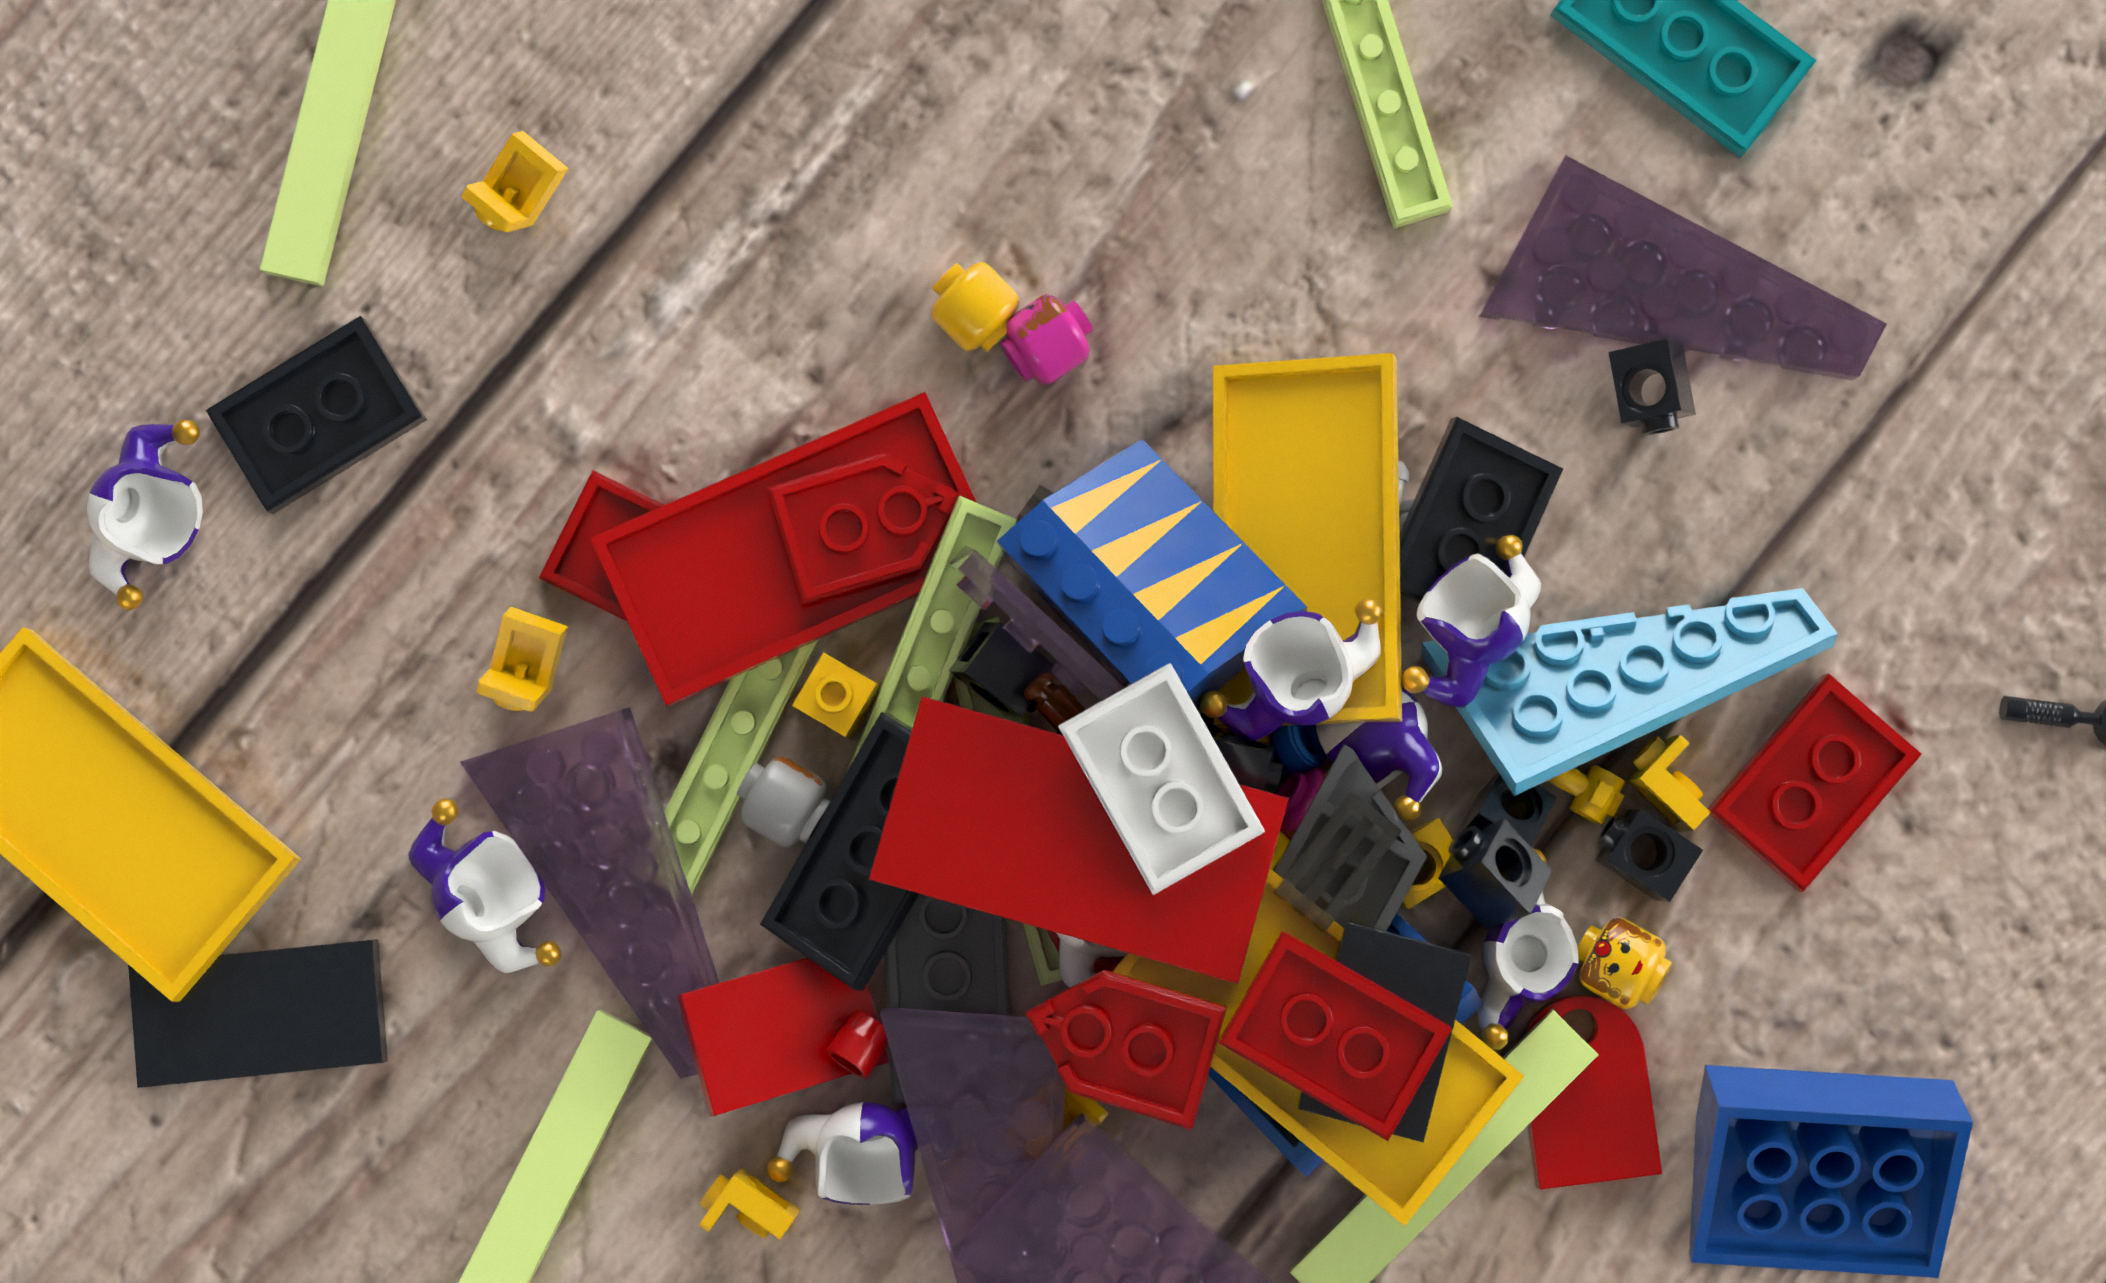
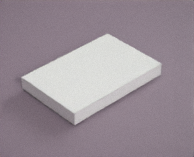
(1161, 778)

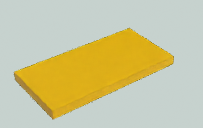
(1315, 494)
(123, 823)
(1391, 1172)

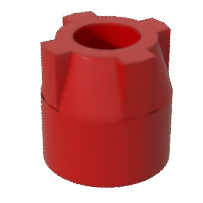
(859, 1044)

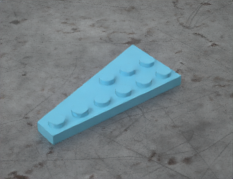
(1619, 676)

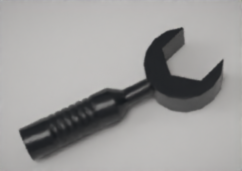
(2053, 714)

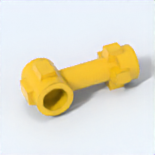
(1595, 793)

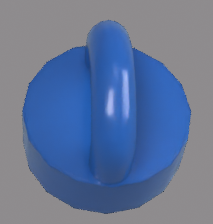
(1297, 748)

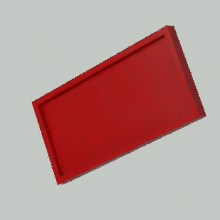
(711, 573)
(1016, 831)

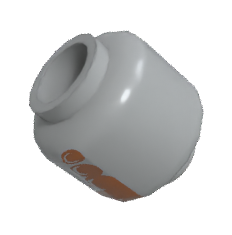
(783, 801)

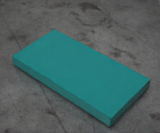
(1697, 56)

